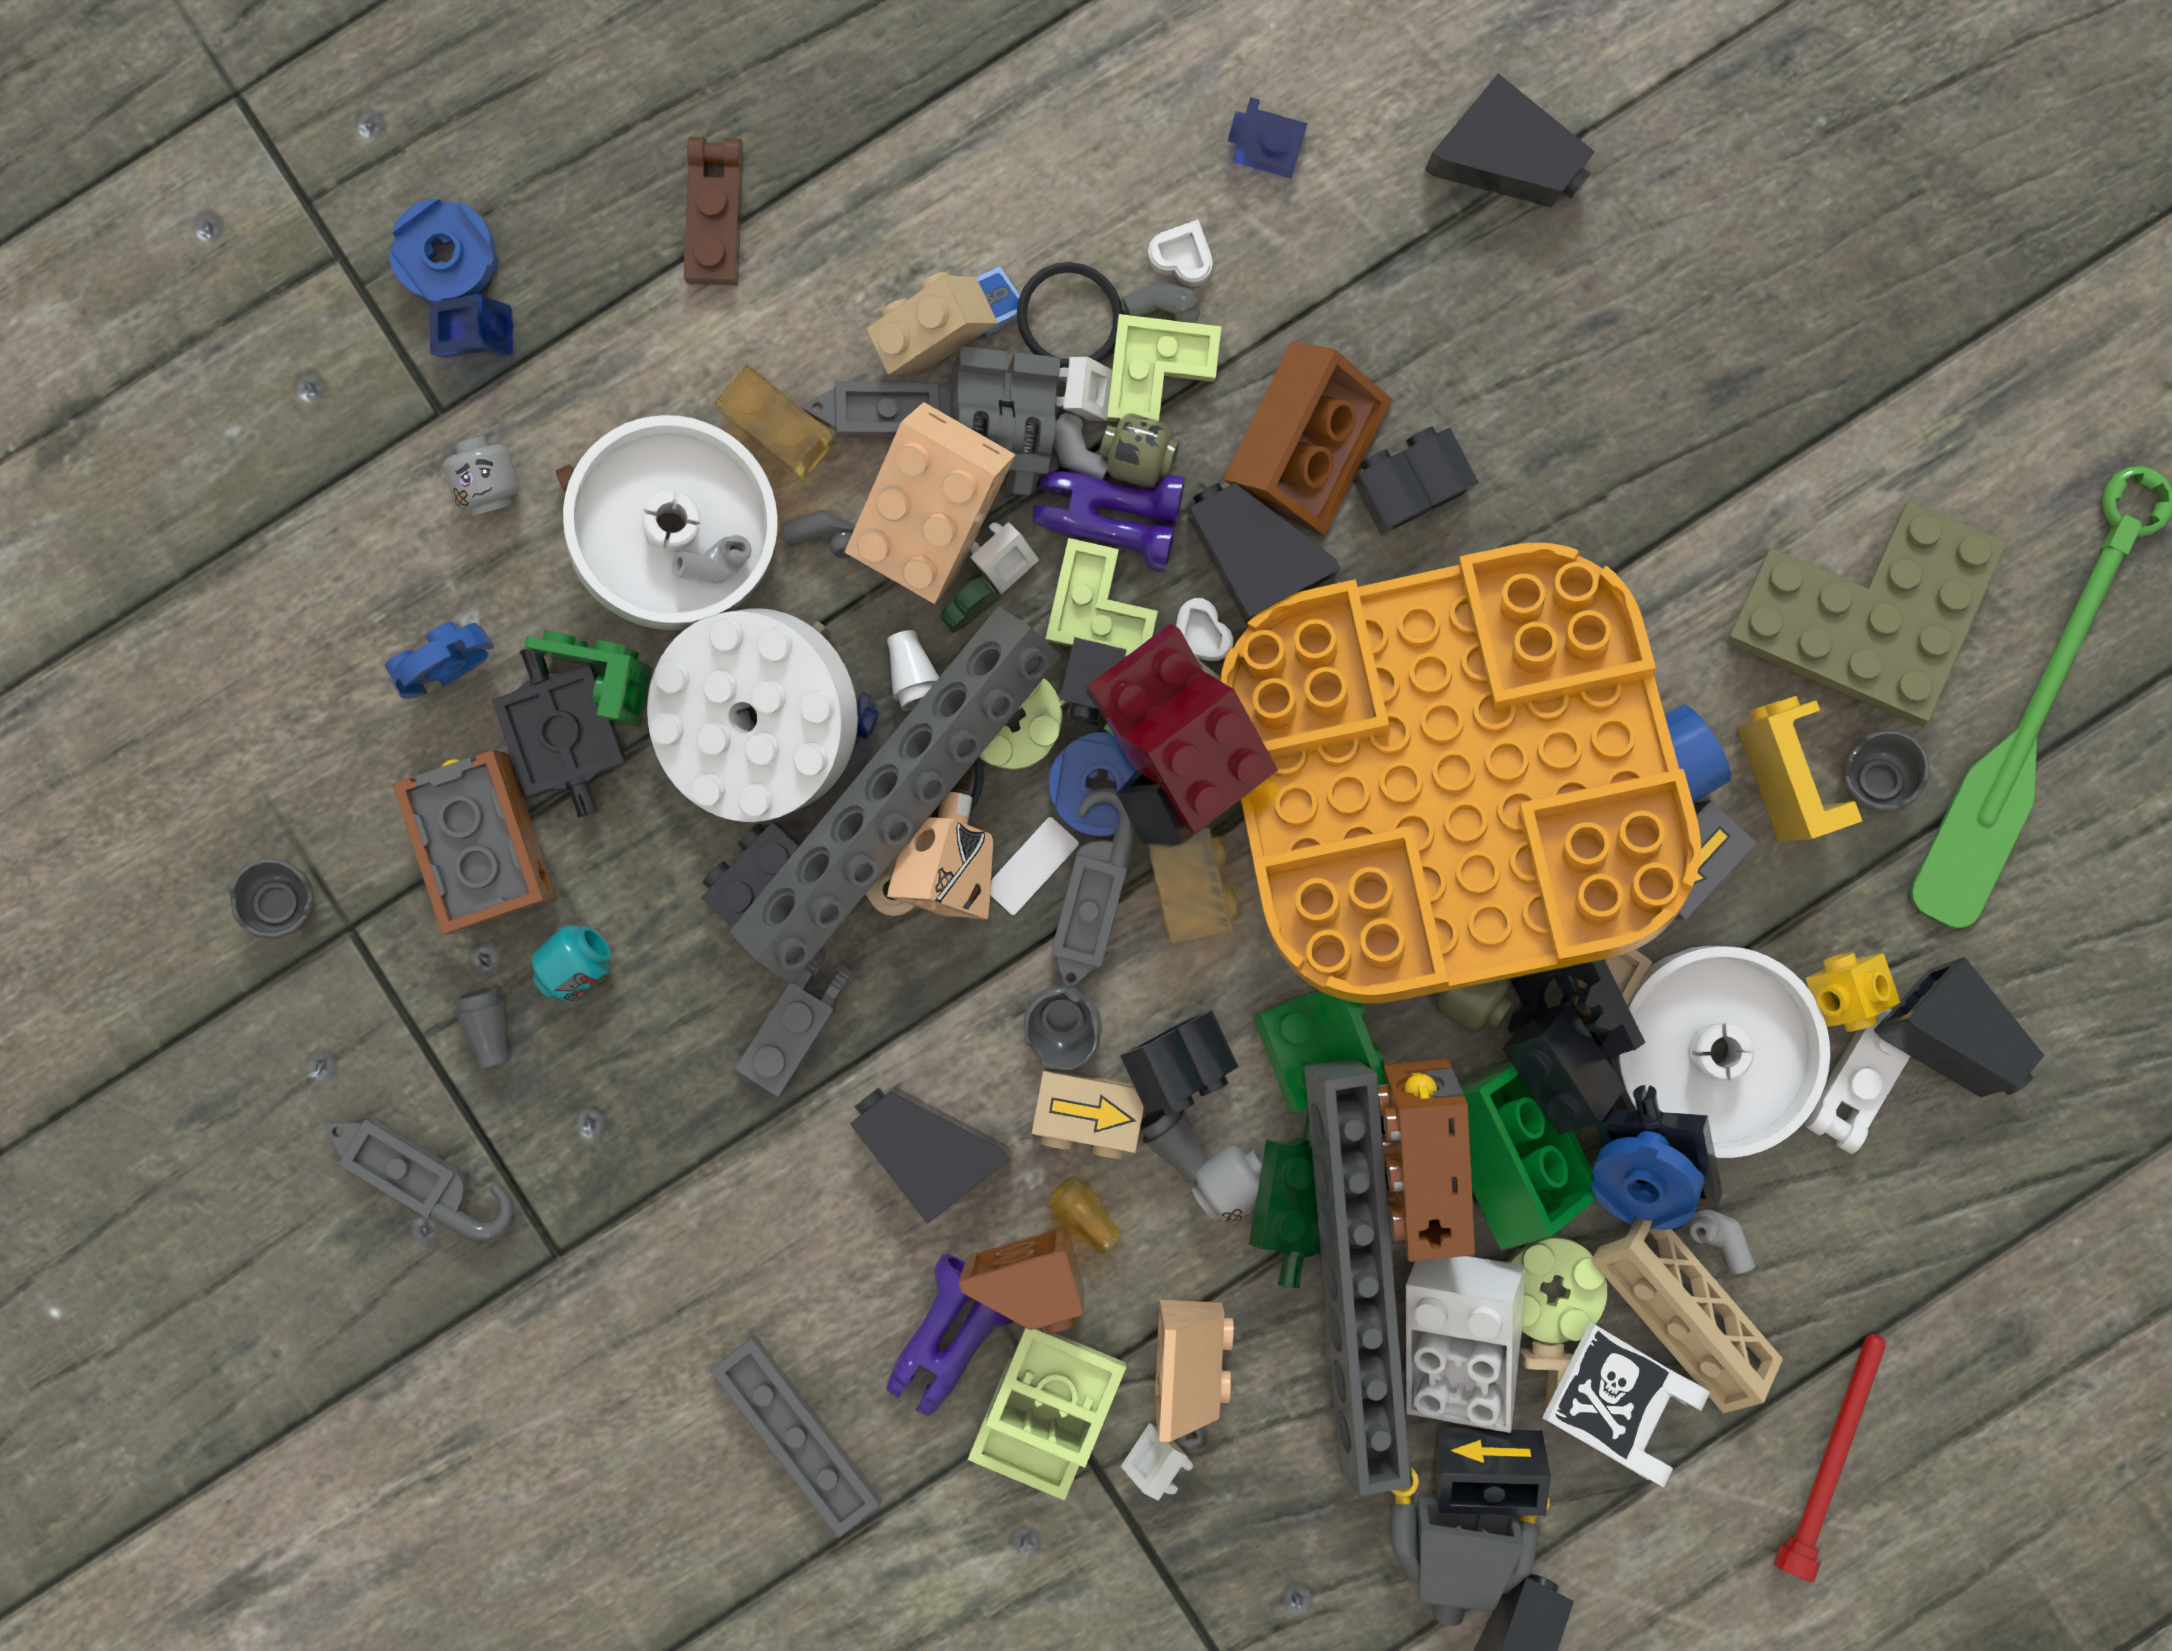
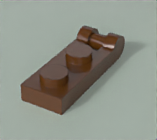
(713, 212)

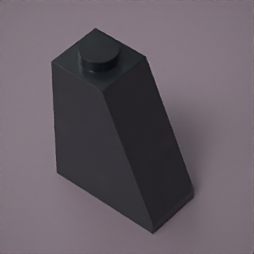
(1512, 149)
(1256, 549)
(1962, 1031)
(926, 1149)
(1527, 1618)

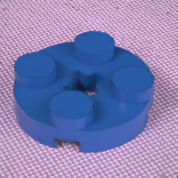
(436, 221)
(444, 659)
(1069, 775)
(1647, 1158)

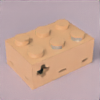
(929, 502)

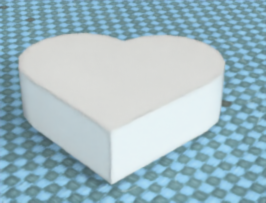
(1182, 253)
(1203, 632)

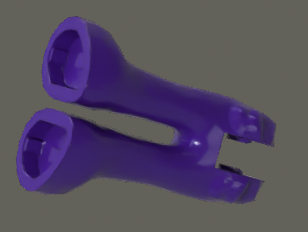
(1091, 493)
(924, 1344)

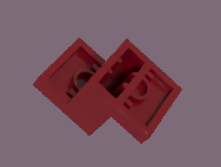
(1182, 728)

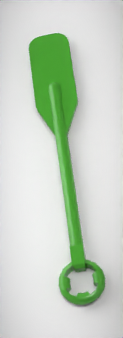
(2001, 785)

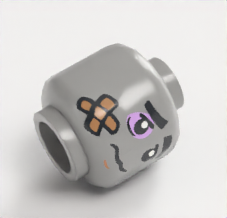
(481, 476)
(1229, 1184)

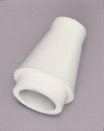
(910, 669)

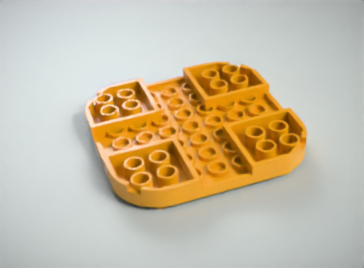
(1462, 776)

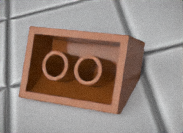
(1309, 436)
(1029, 1281)

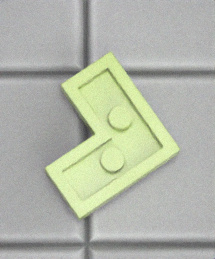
(1154, 349)
(1083, 605)

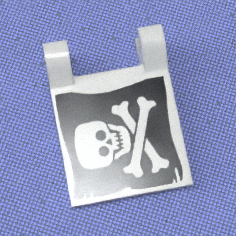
(1615, 1400)

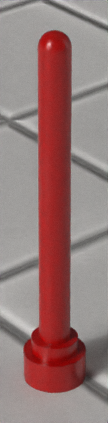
(1799, 1553)

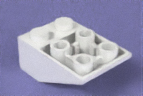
(1464, 1340)

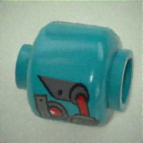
(571, 963)

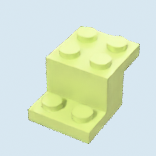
(1047, 1411)

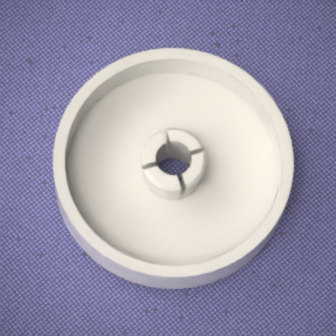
(656, 470)
(800, 703)
(1772, 1035)

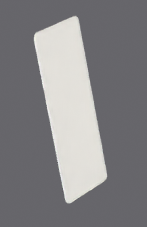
(1032, 865)

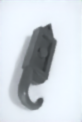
(875, 408)
(1093, 893)
(414, 1177)

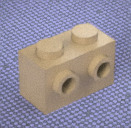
(931, 323)

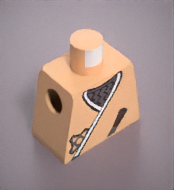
(946, 864)

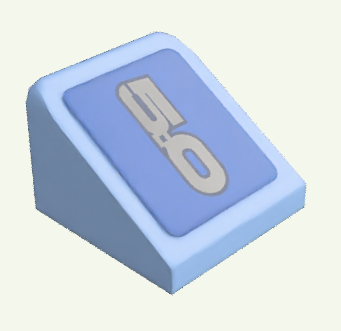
(1001, 298)

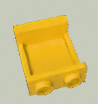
(1785, 775)

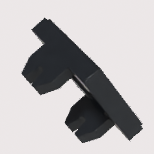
(1601, 996)

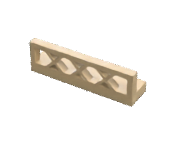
(1687, 1322)

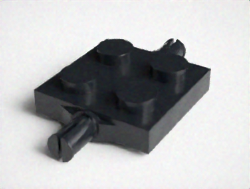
(557, 732)
(1684, 1132)

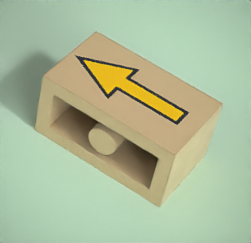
(1087, 1112)

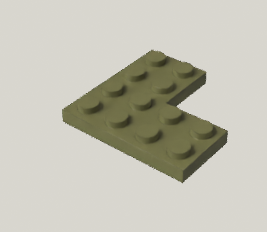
(1880, 641)

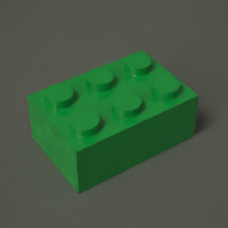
(1520, 1166)

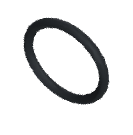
(1060, 268)

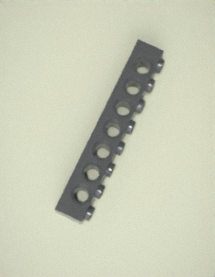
(894, 794)
(1358, 1275)

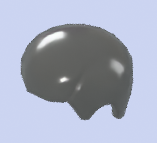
(1886, 771)
(271, 898)
(1063, 1027)

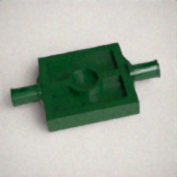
(1287, 1206)

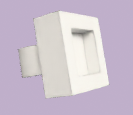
(1086, 388)
(1003, 557)
(1155, 1464)

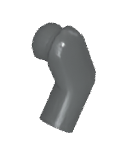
(821, 526)

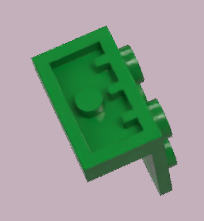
(620, 690)
(1313, 1032)

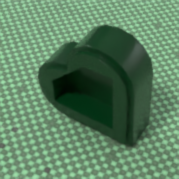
(969, 604)

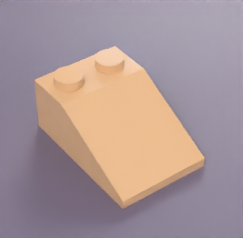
(1190, 1366)

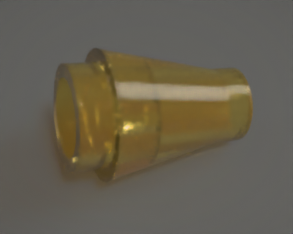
(1082, 1213)

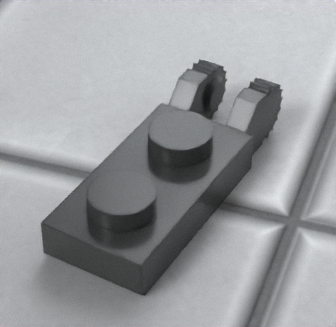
(791, 1029)

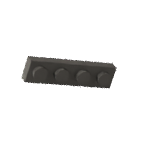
(796, 1436)

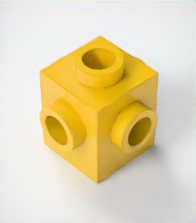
(1853, 990)

